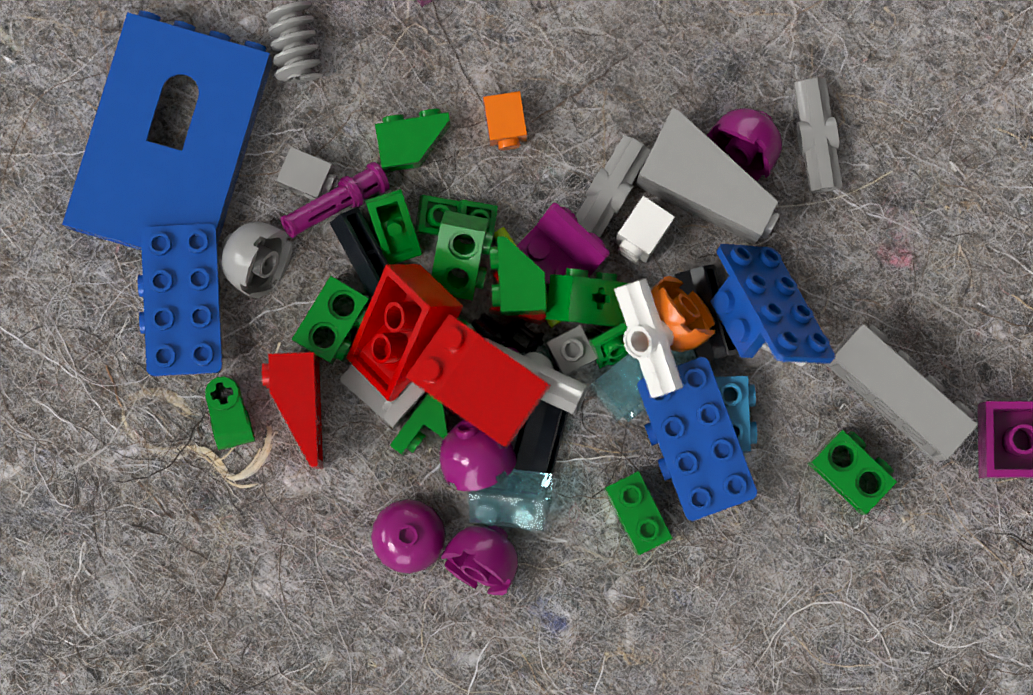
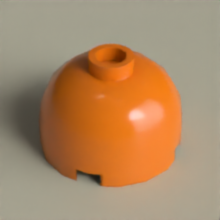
(683, 314)

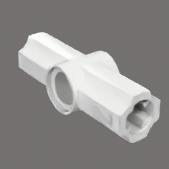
(648, 338)

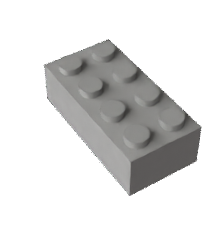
(902, 393)

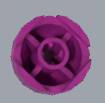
(749, 140)
(473, 458)
(408, 536)
(482, 557)

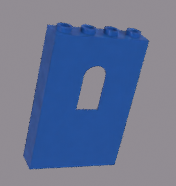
(143, 184)

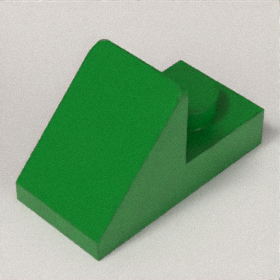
(394, 227)
(428, 414)

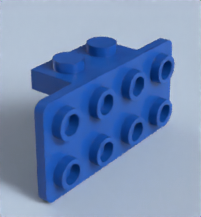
(180, 300)
(765, 305)
(698, 443)

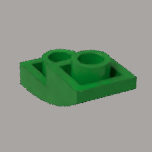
(432, 210)
(610, 346)

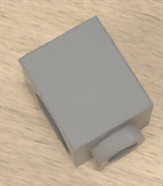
(306, 174)
(571, 351)

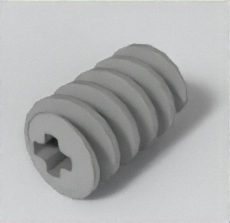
(292, 42)

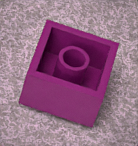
(1005, 439)

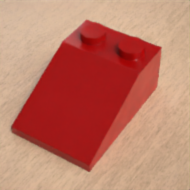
(399, 326)
(477, 381)
(296, 390)

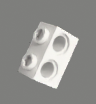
(643, 231)

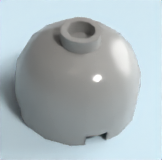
(254, 256)

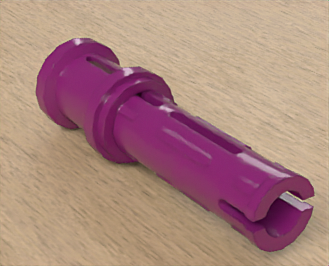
(350, 192)

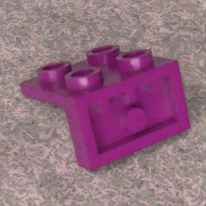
(562, 243)

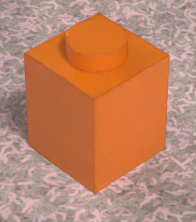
(505, 120)

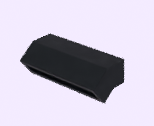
(355, 251)
(706, 284)
(540, 439)

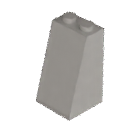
(706, 182)

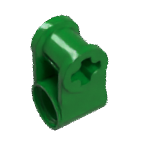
(230, 420)

